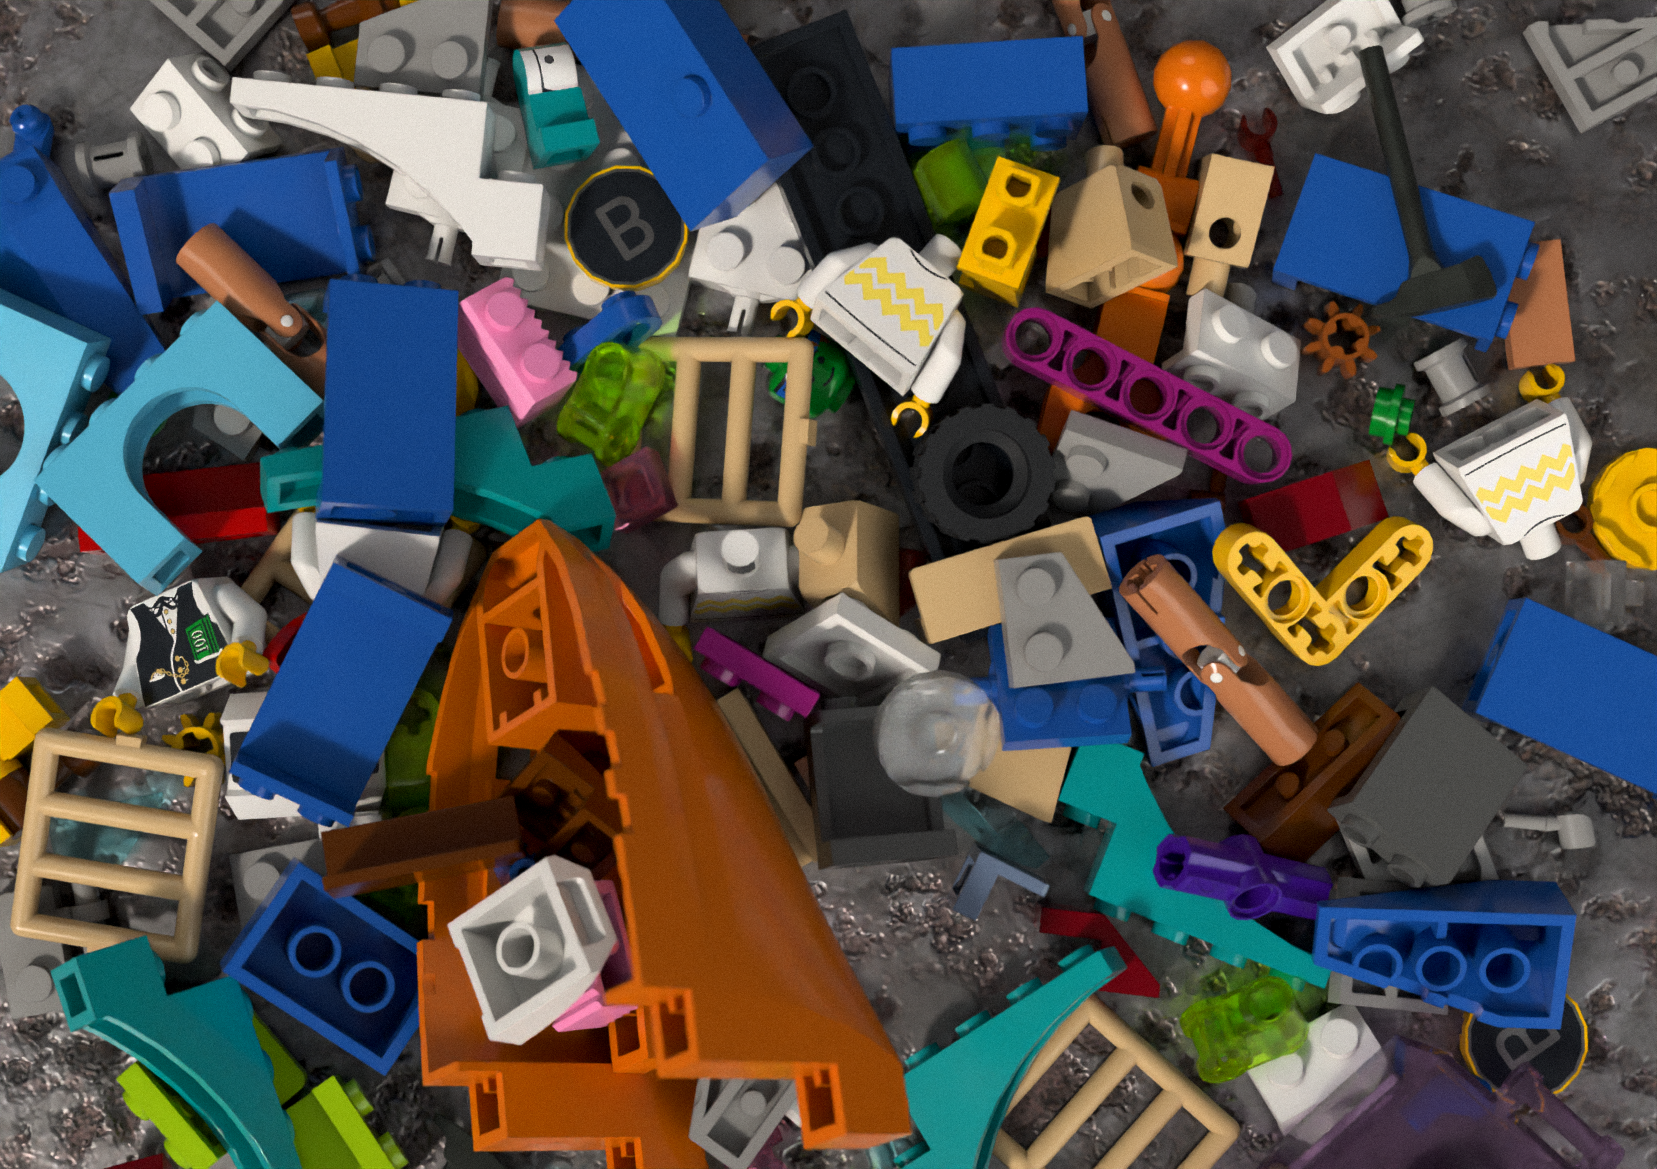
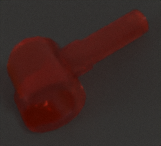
(1261, 146)

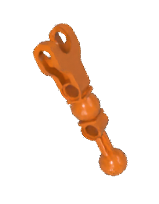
(1190, 83)

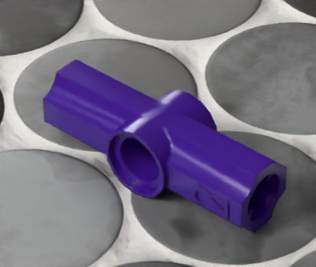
(1241, 876)

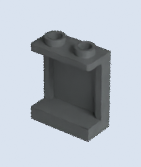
(1428, 790)
(856, 806)

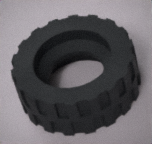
(1030, 465)

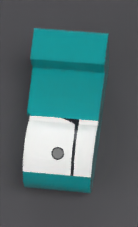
(553, 106)

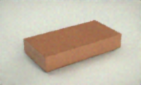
(1542, 321)

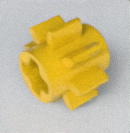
(192, 734)

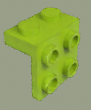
(186, 1133)
(337, 1133)

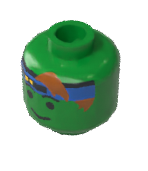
(830, 376)

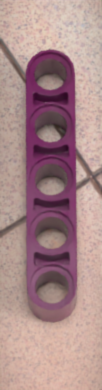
(1177, 397)

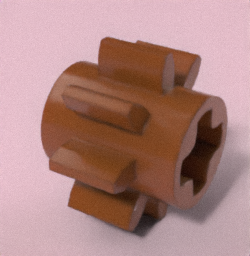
(1343, 324)

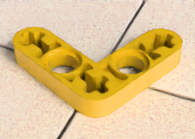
(1326, 603)

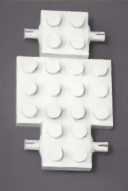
(747, 256)

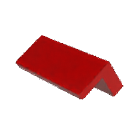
(208, 504)

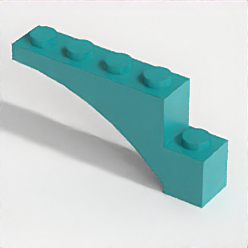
(490, 481)
(1111, 786)
(191, 1040)
(967, 1088)

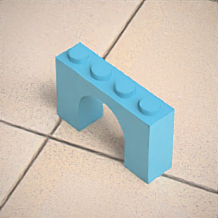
(53, 372)
(101, 472)

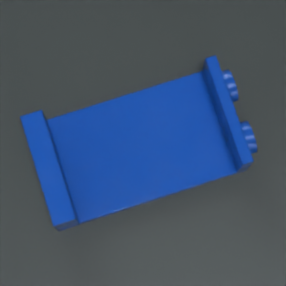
(282, 210)
(1353, 244)
(389, 402)
(1571, 691)
(340, 693)

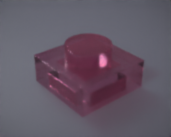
(638, 490)

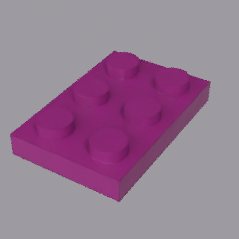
(733, 662)

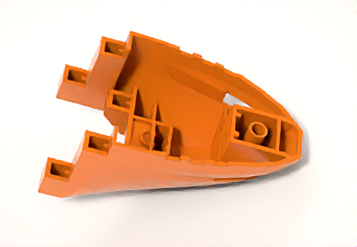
(717, 911)

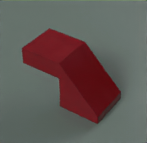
(1317, 507)
(1094, 925)

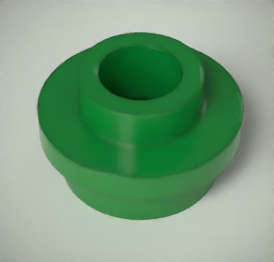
(1391, 414)

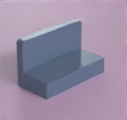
(979, 876)

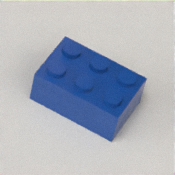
(988, 94)
(331, 966)

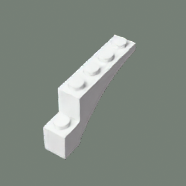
(431, 141)

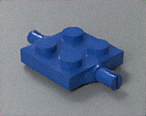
(1063, 712)

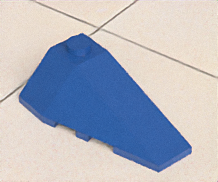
(62, 263)
(1183, 532)
(1466, 945)

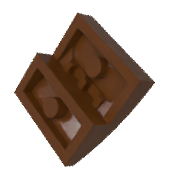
(567, 807)

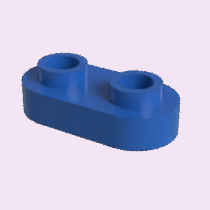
(623, 320)

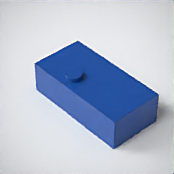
(688, 100)

